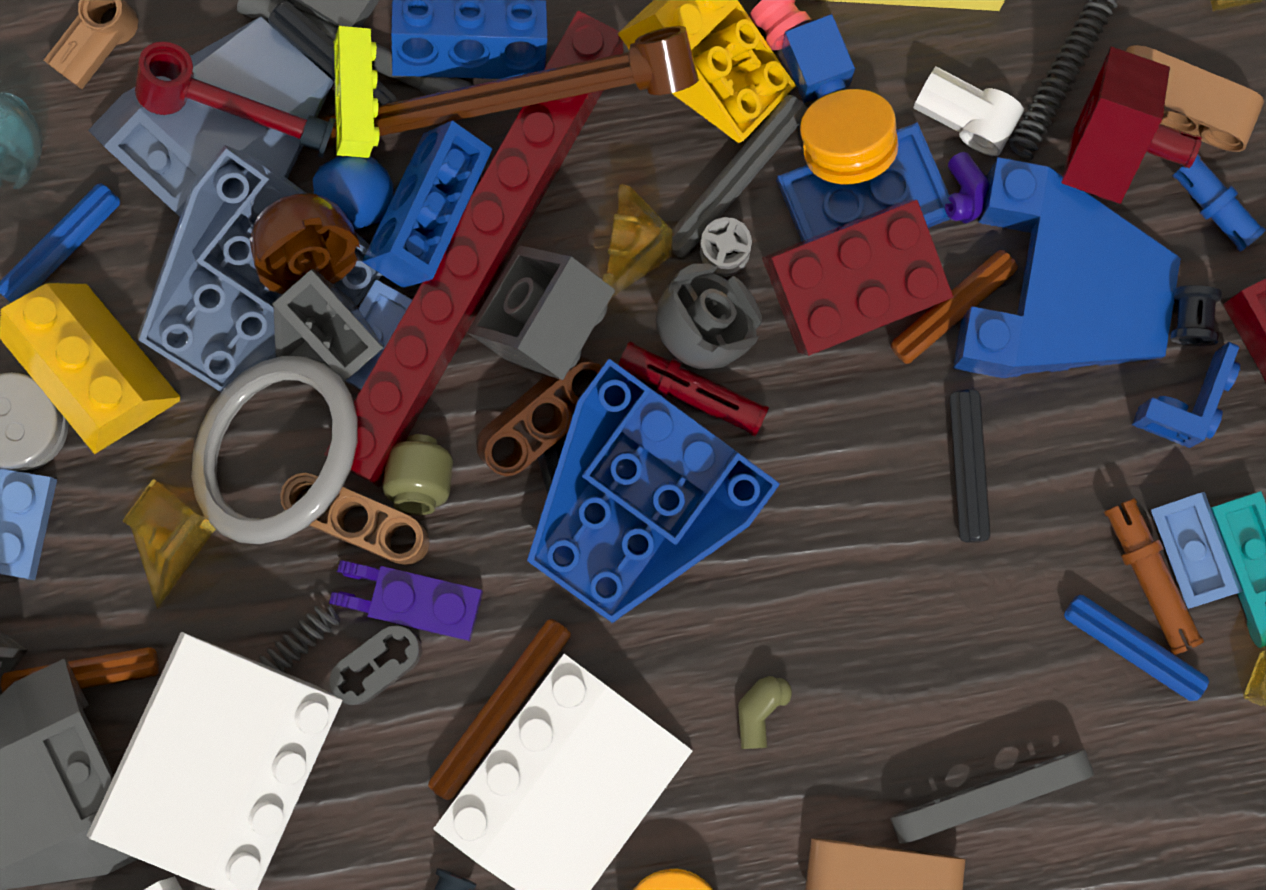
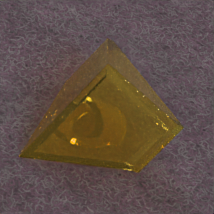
(637, 241)
(166, 536)

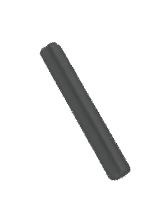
(737, 174)

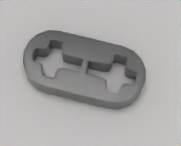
(368, 655)

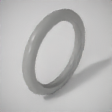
(331, 477)

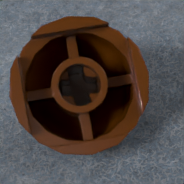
(302, 235)

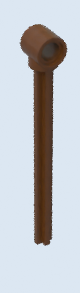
(655, 62)

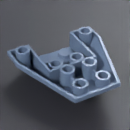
(177, 147)
(208, 299)

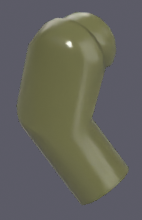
(757, 706)

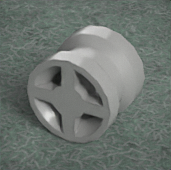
(728, 236)

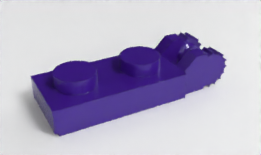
(413, 600)

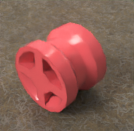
(776, 18)

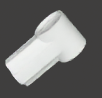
(980, 116)

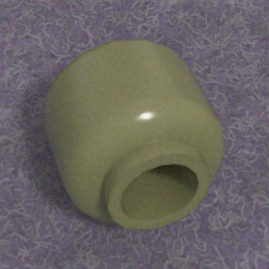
(418, 475)

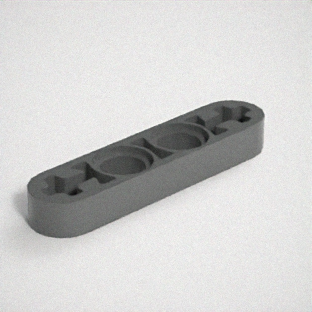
(992, 796)

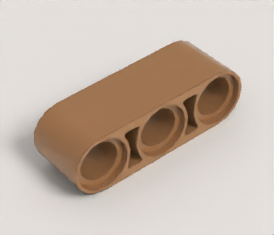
(1206, 103)
(379, 528)
(870, 867)

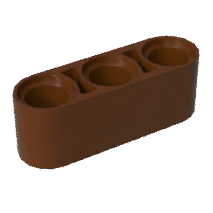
(517, 421)

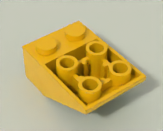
(734, 63)

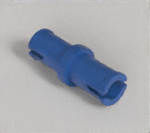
(1219, 203)

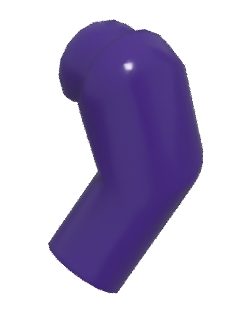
(974, 186)

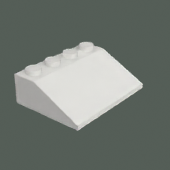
(215, 766)
(563, 785)

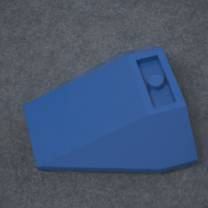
(639, 496)

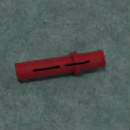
(748, 415)

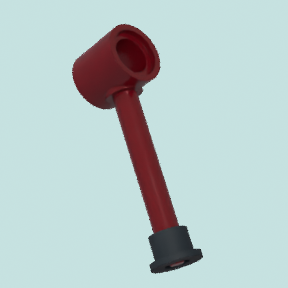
(169, 97)

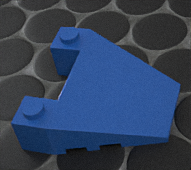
(1088, 287)

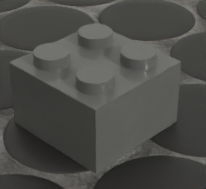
(542, 311)

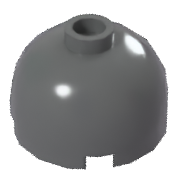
(707, 317)

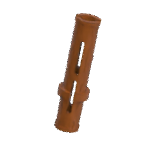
(1153, 576)

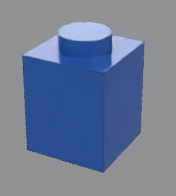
(818, 58)

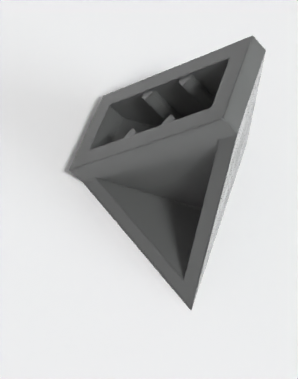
(323, 325)

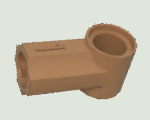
(89, 42)

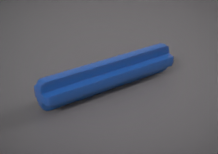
(59, 242)
(1136, 648)

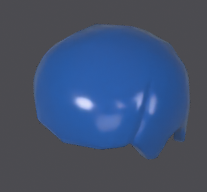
(357, 186)

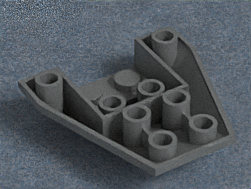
(50, 783)

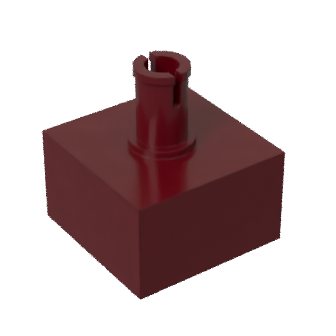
(1123, 125)

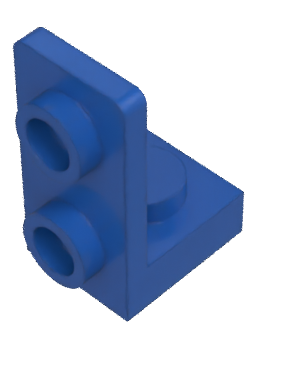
(1169, 416)

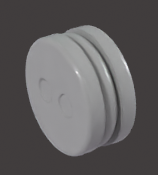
(29, 424)

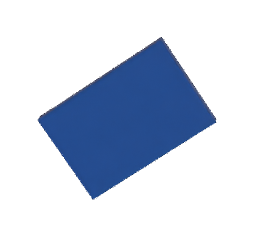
(823, 205)

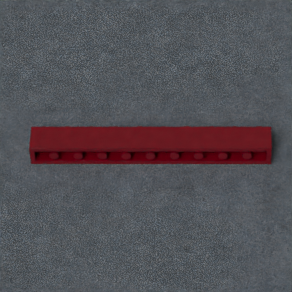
(475, 256)

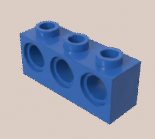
(468, 38)
(427, 205)

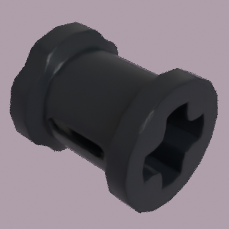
(1196, 315)

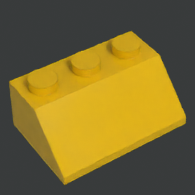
(84, 362)

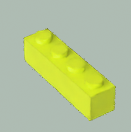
(354, 92)

